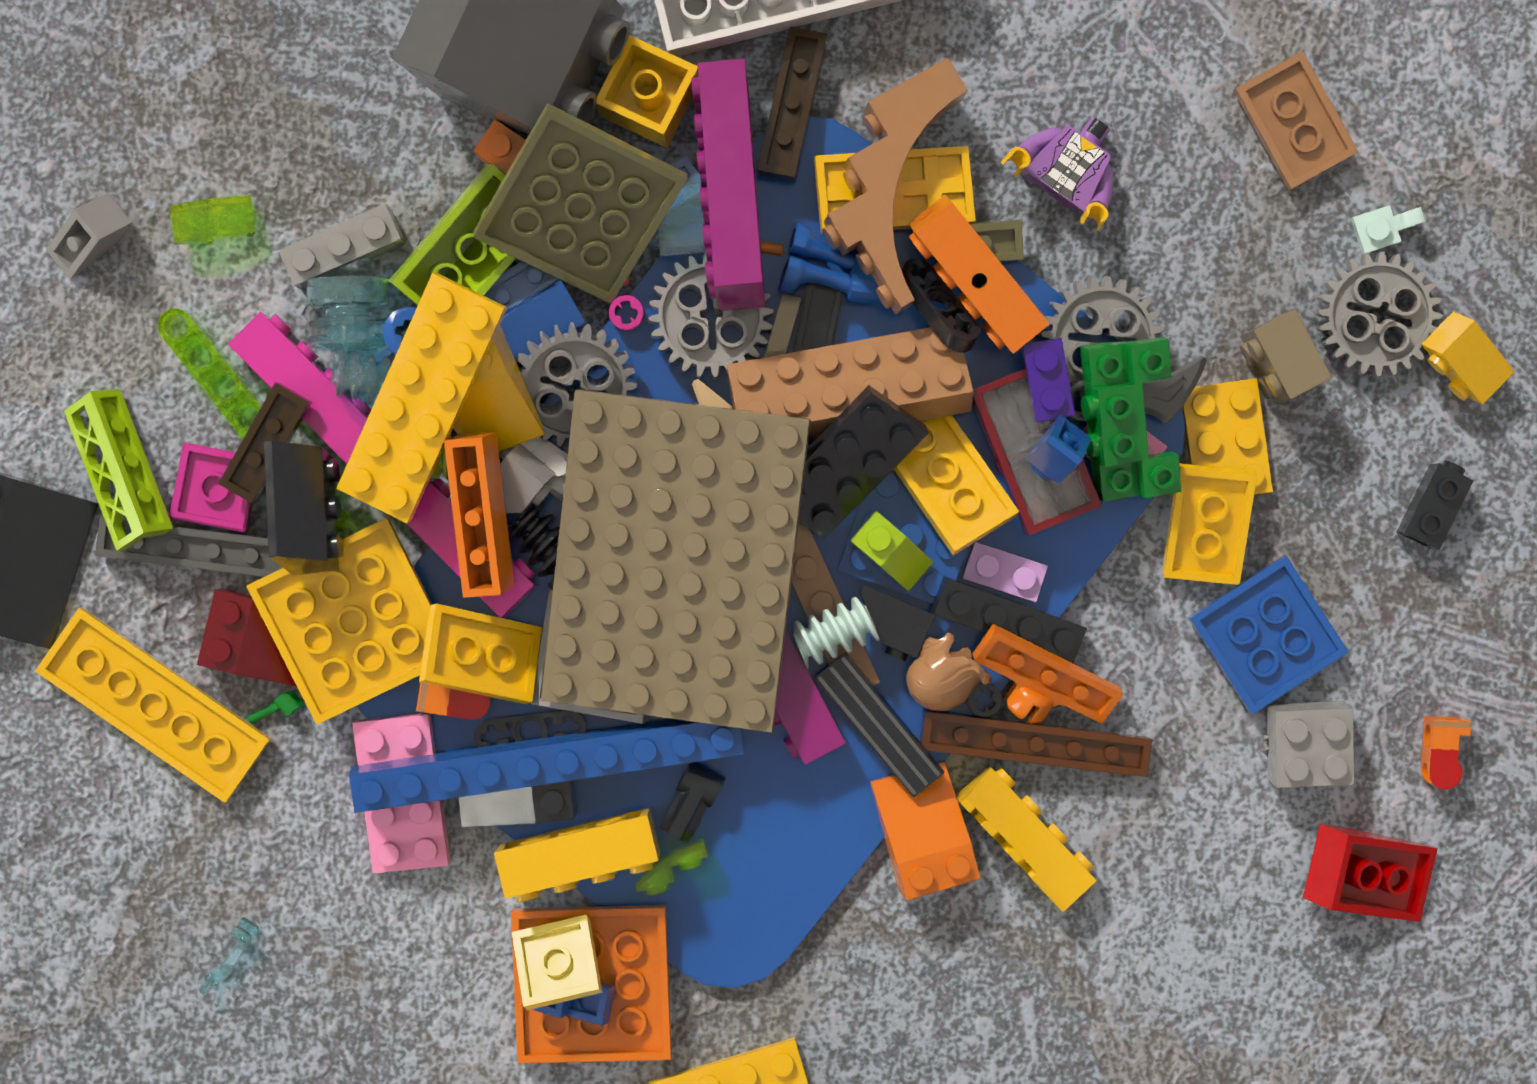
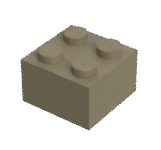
(1284, 357)

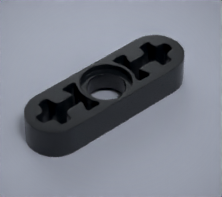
(953, 326)
(501, 725)

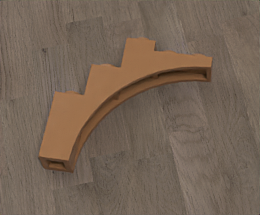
(867, 221)

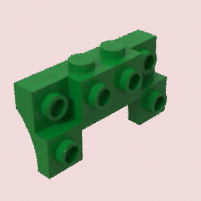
(1118, 422)

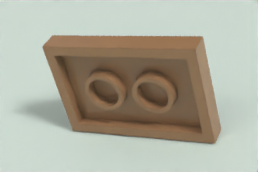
(1295, 120)

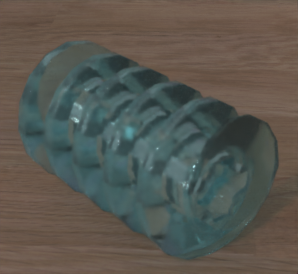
(358, 375)

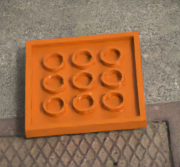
(630, 956)

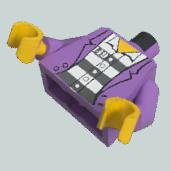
(1069, 168)

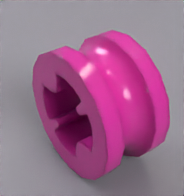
(617, 320)

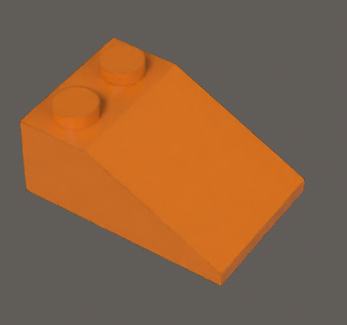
(925, 836)

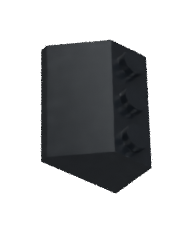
(302, 507)

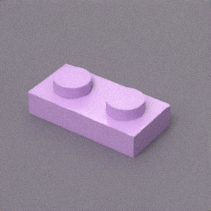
(1004, 571)

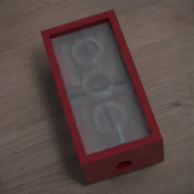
(1011, 434)

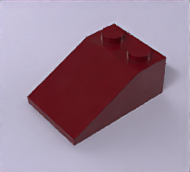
(240, 641)

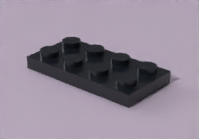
(855, 458)

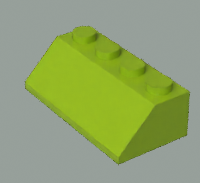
(451, 246)

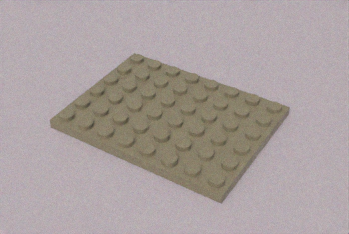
(675, 559)

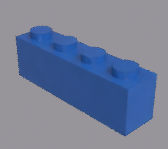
(540, 313)

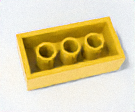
(578, 853)

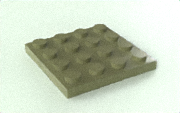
(579, 204)

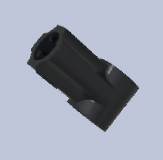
(695, 793)

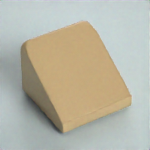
(707, 396)

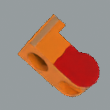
(451, 702)
(1441, 750)

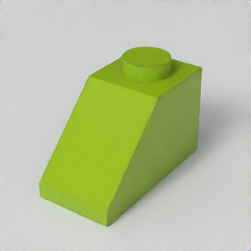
(891, 550)

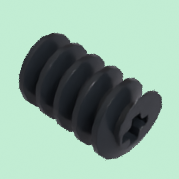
(538, 538)

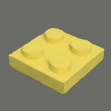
(556, 962)

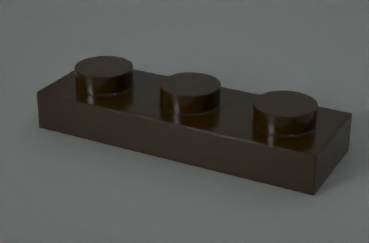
(274, 422)

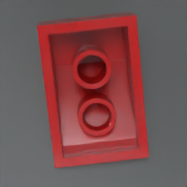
(1369, 873)

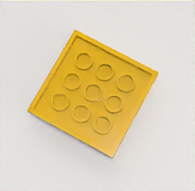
(350, 627)

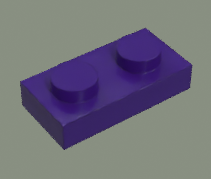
(1048, 380)

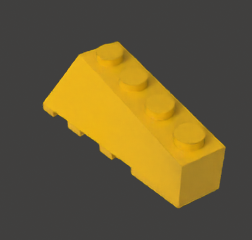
(1025, 838)

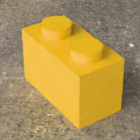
(1467, 358)

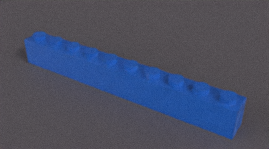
(539, 762)

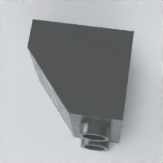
(513, 54)

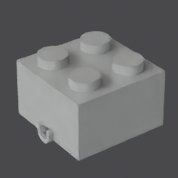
(1310, 744)

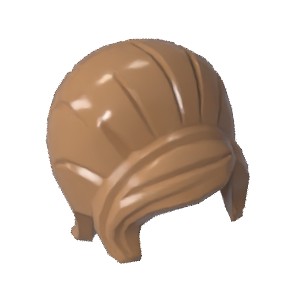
(944, 678)

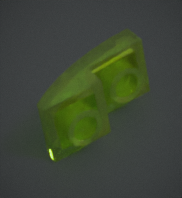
(212, 218)
(658, 878)

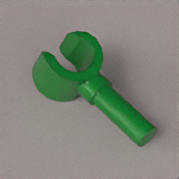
(286, 703)

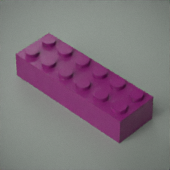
(728, 185)

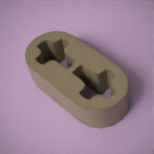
(783, 325)

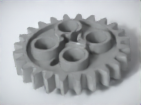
(1387, 281)
(1104, 305)
(675, 318)
(583, 352)

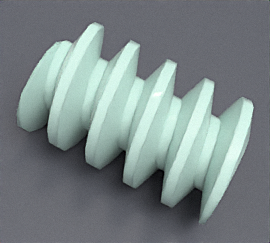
(834, 631)

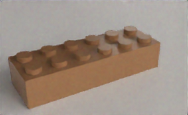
(822, 382)

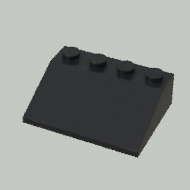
(39, 557)

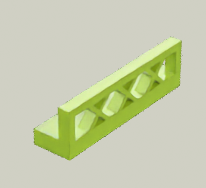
(122, 463)

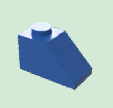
(1059, 450)

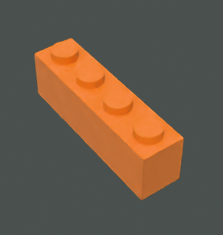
(479, 514)

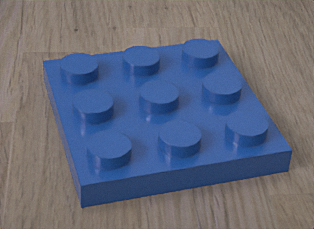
(901, 510)
(1268, 634)

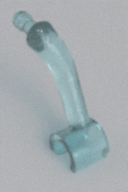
(244, 934)

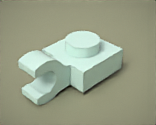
(1381, 228)

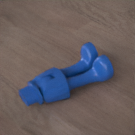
(796, 271)

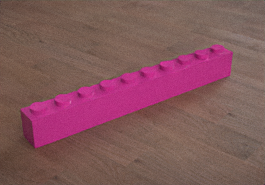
(340, 422)

